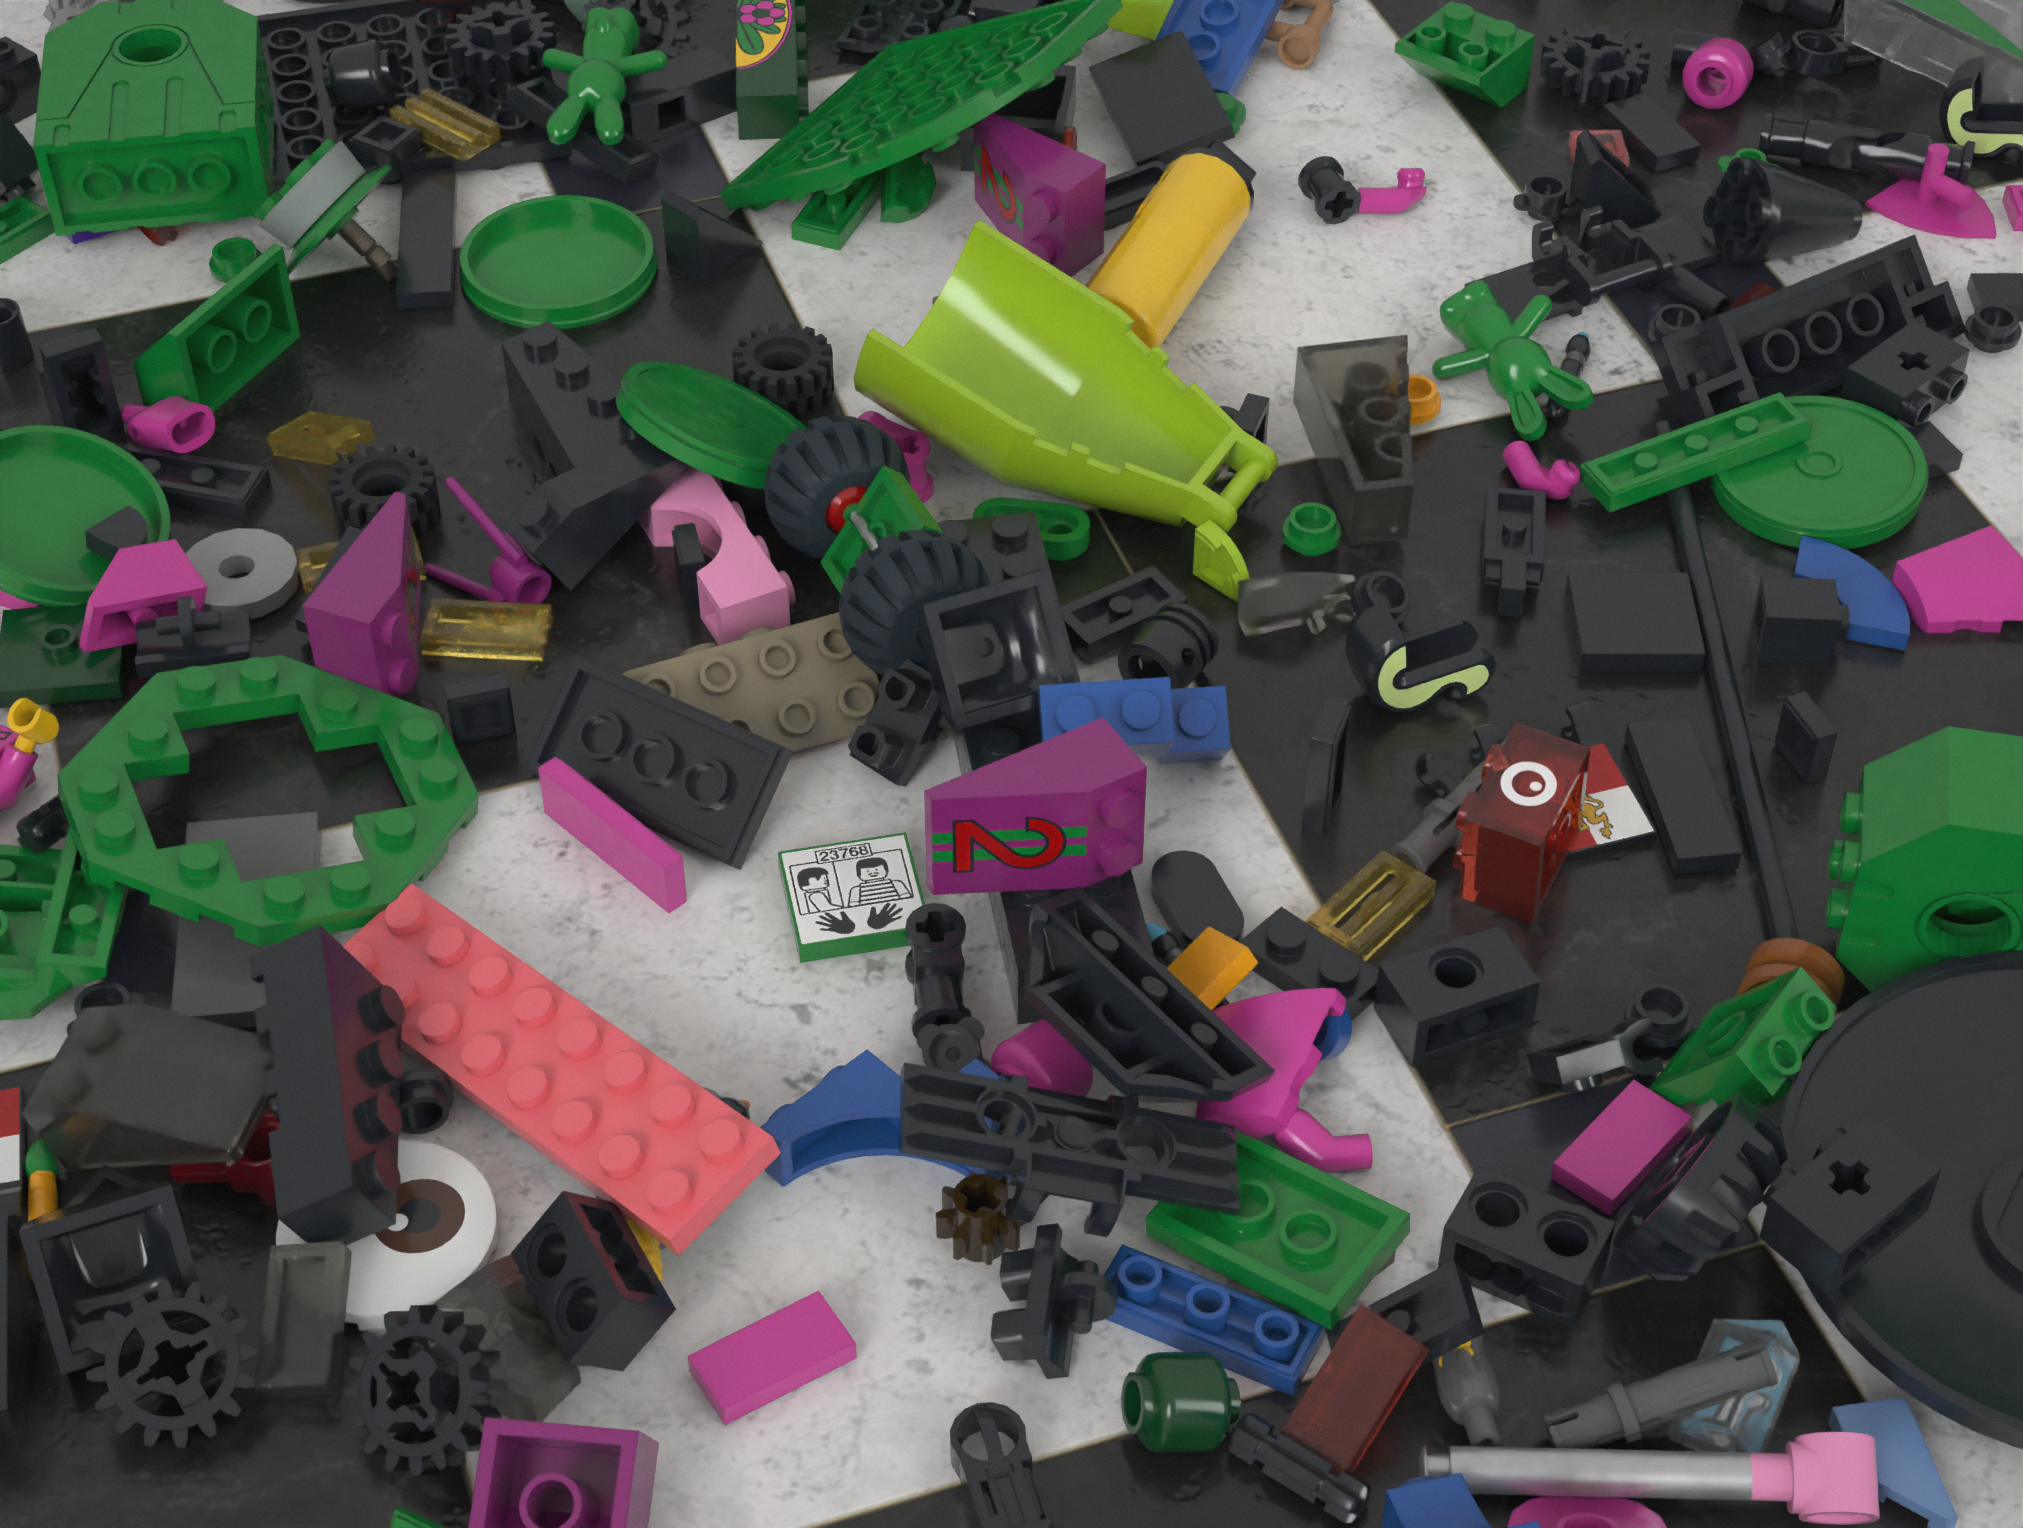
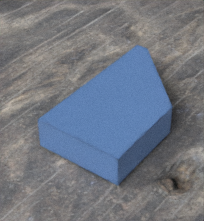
(1902, 1457)

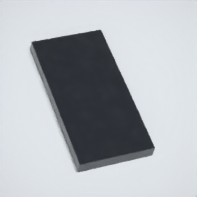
(663, 760)

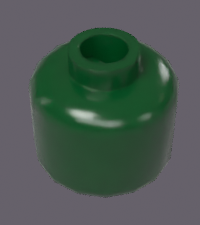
(1180, 1402)

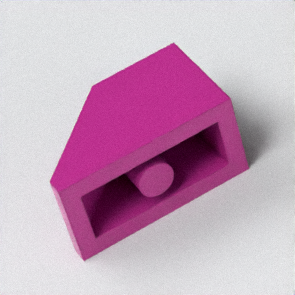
(138, 588)

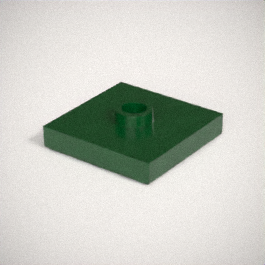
(46, 662)

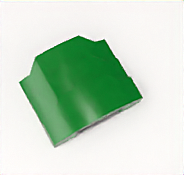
(52, 927)

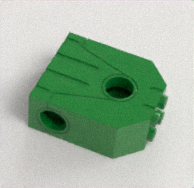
(154, 116)
(1930, 856)

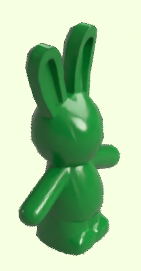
(597, 77)
(1513, 362)

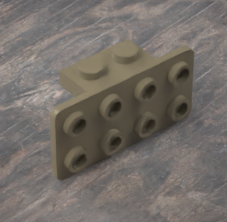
(781, 684)

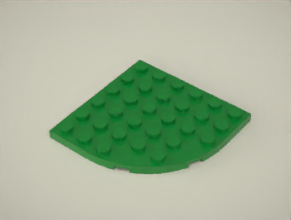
(919, 99)

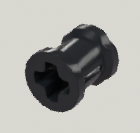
(1325, 184)

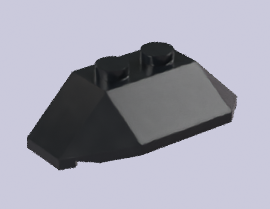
(1130, 1009)

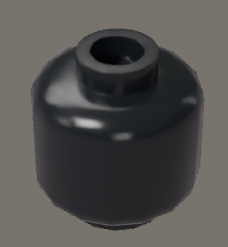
(363, 75)

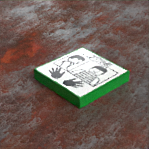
(850, 895)

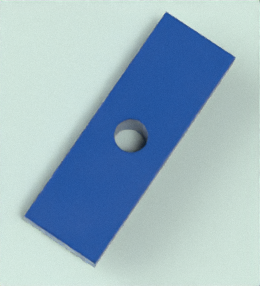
(1212, 1318)

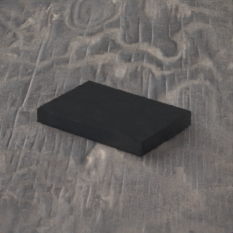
(1161, 100)

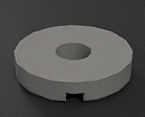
(260, 553)

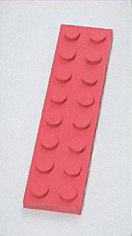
(561, 1073)

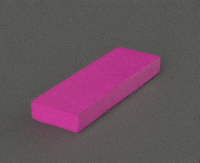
(613, 834)

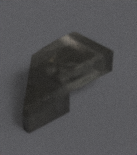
(1290, 600)

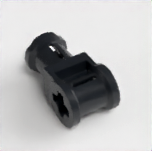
(936, 965)

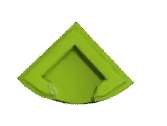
(1218, 559)

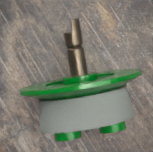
(321, 203)

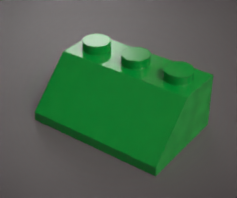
(224, 338)

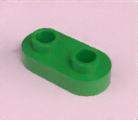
(1062, 526)

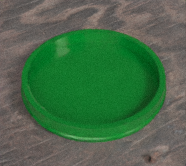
(557, 261)
(704, 420)
(1843, 486)
(52, 492)

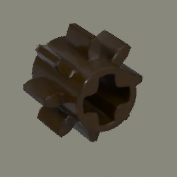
(977, 1219)

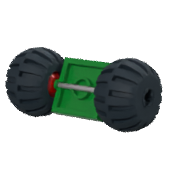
(849, 501)

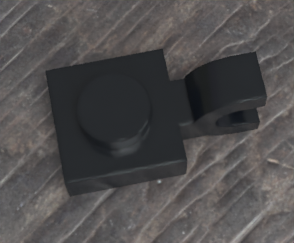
(1581, 1061)

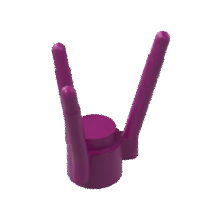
(512, 572)

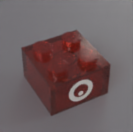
(1521, 821)

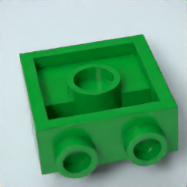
(1749, 1044)

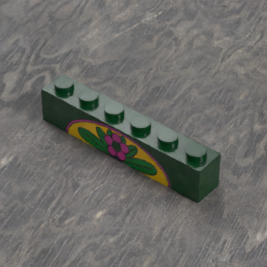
(770, 67)

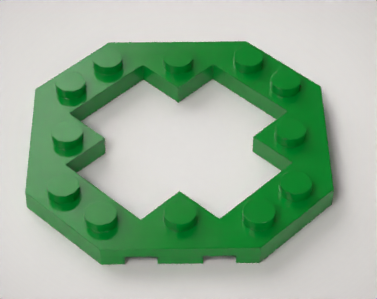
(201, 876)

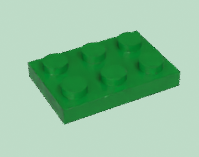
(1295, 1237)

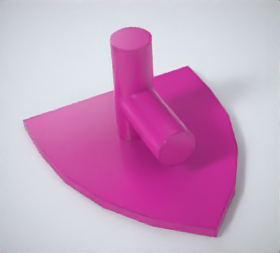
(1936, 202)

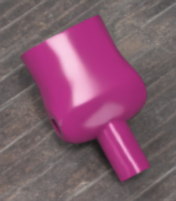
(169, 424)

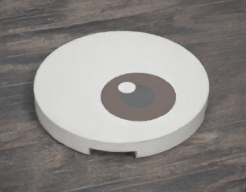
(439, 1238)

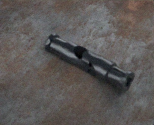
(1890, 153)

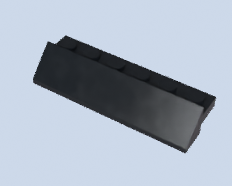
(1802, 333)

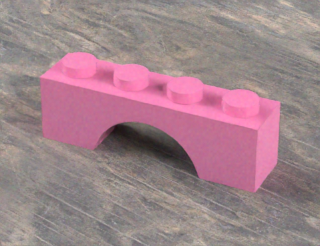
(740, 584)

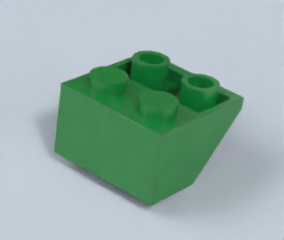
(1470, 53)

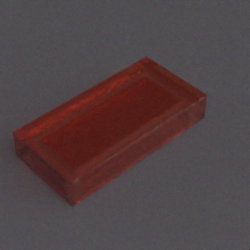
(1356, 1388)

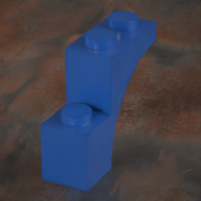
(1145, 714)
(849, 1117)

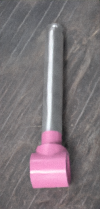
(1819, 1475)

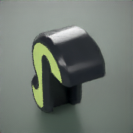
(1966, 117)
(1413, 670)

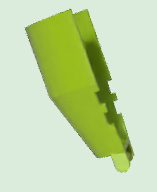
(1060, 394)

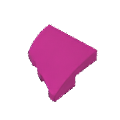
(1963, 584)
(1283, 1034)

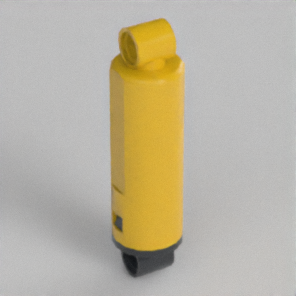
(1176, 238)

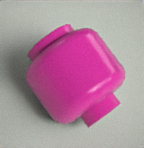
(1703, 77)
(1045, 1059)

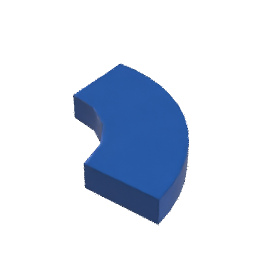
(1873, 602)

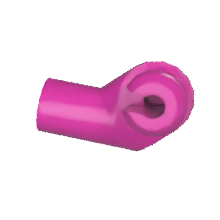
(1397, 198)
(1530, 475)
(1316, 1146)

